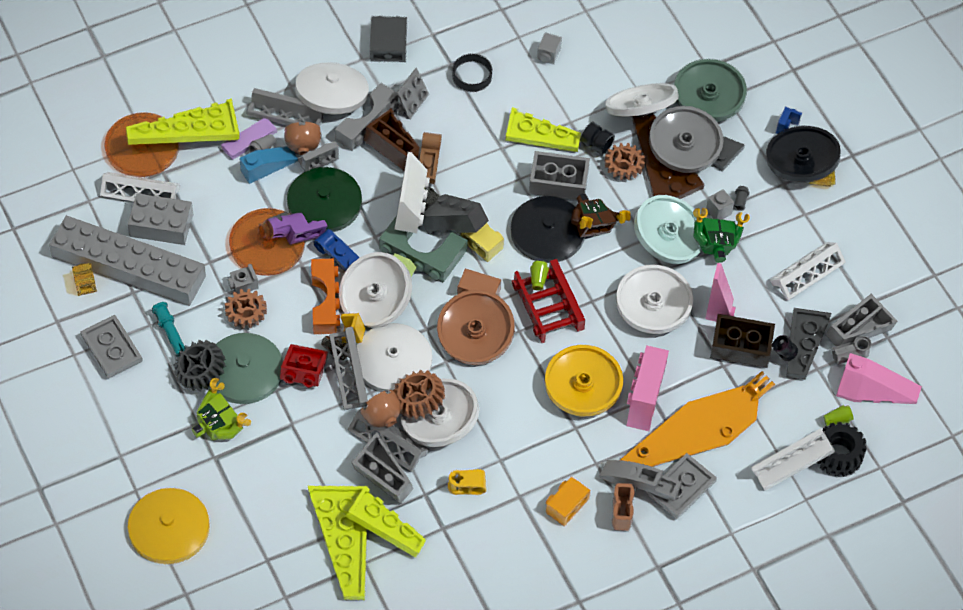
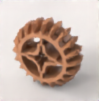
(416, 396)

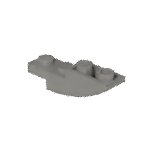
(641, 477)

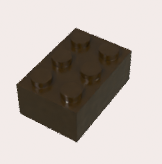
(742, 340)

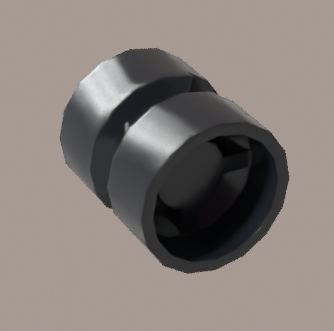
(597, 138)

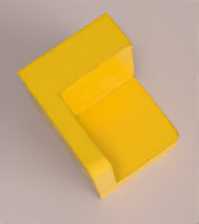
(355, 321)

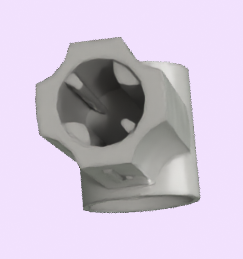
(842, 352)

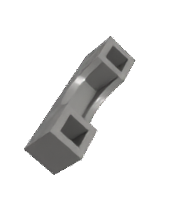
(352, 131)

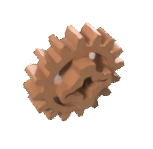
(624, 161)
(246, 309)

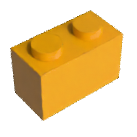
(567, 501)

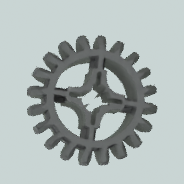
(209, 361)

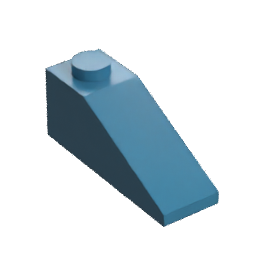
(265, 162)

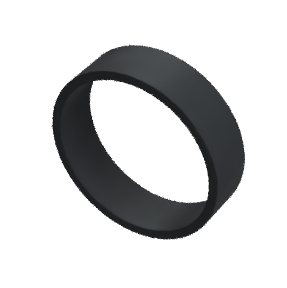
(472, 58)

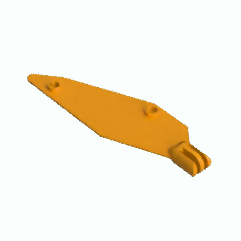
(702, 424)

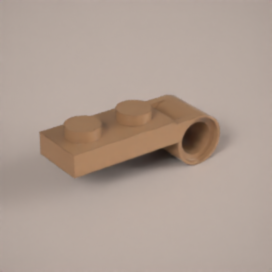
(430, 154)

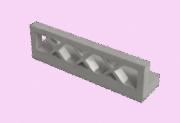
(282, 104)
(354, 364)
(395, 435)

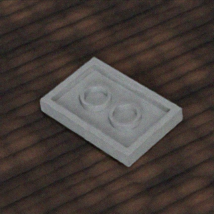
(111, 346)
(694, 483)

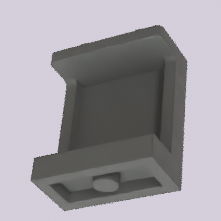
(388, 39)

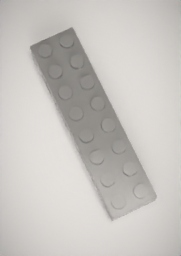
(128, 260)

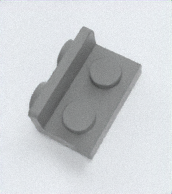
(319, 157)

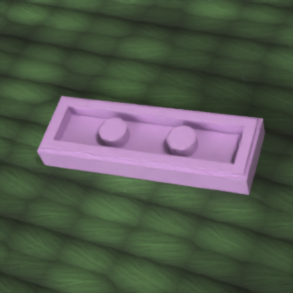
(258, 130)

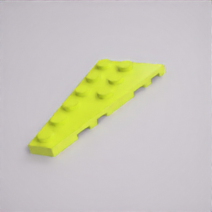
(192, 125)
(342, 536)

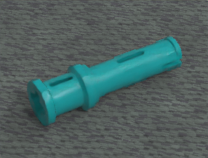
(166, 322)

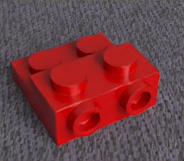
(303, 365)

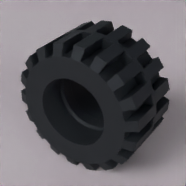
(853, 441)

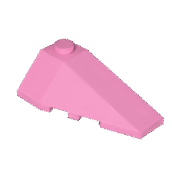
(720, 297)
(873, 382)

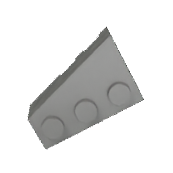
(865, 319)
(382, 469)

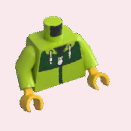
(217, 416)

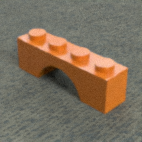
(325, 315)

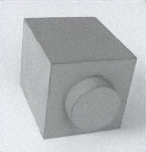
(549, 48)
(720, 205)

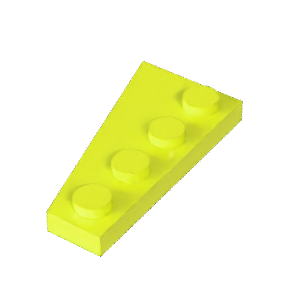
(530, 130)
(385, 523)

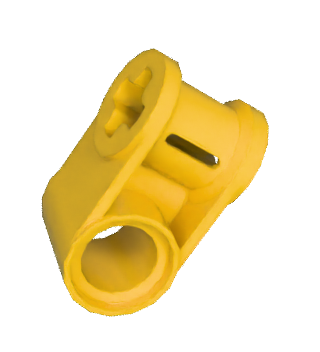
(468, 481)

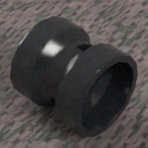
(785, 348)

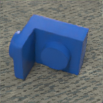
(788, 116)

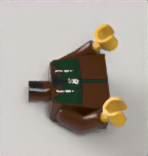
(594, 217)

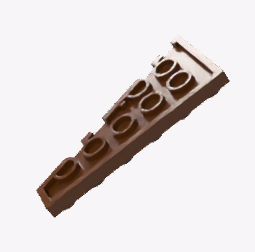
(663, 179)

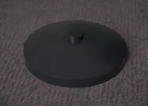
(803, 154)
(544, 229)

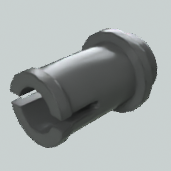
(742, 193)

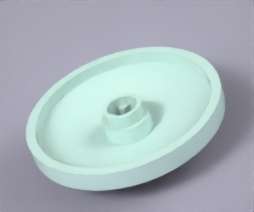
(667, 229)

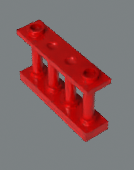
(560, 288)

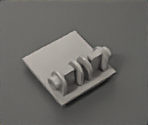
(412, 94)

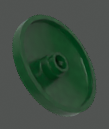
(326, 196)

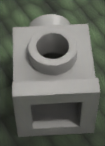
(243, 279)

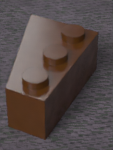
(391, 139)

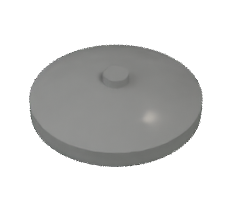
(686, 139)

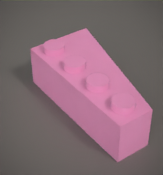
(646, 387)

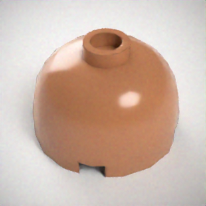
(302, 137)
(382, 409)

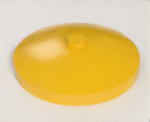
(583, 380)
(168, 526)

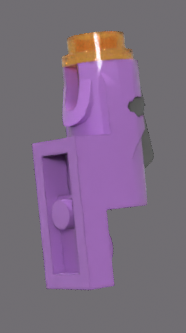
(292, 227)

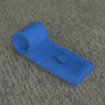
(331, 244)

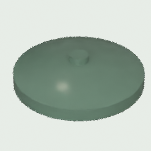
(711, 88)
(250, 368)

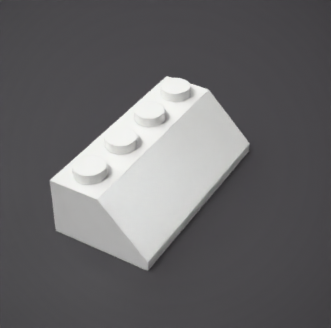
(412, 195)

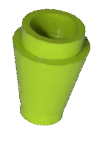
(538, 274)
(840, 414)

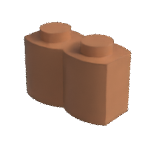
(623, 506)

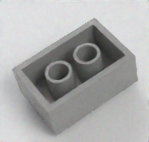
(558, 175)
(160, 219)

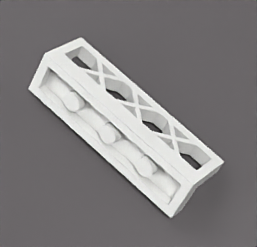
(135, 182)
(803, 265)
(793, 459)

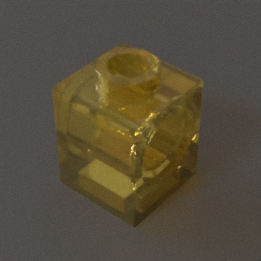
(84, 279)

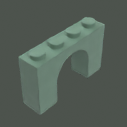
(437, 263)

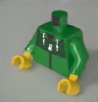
(717, 235)

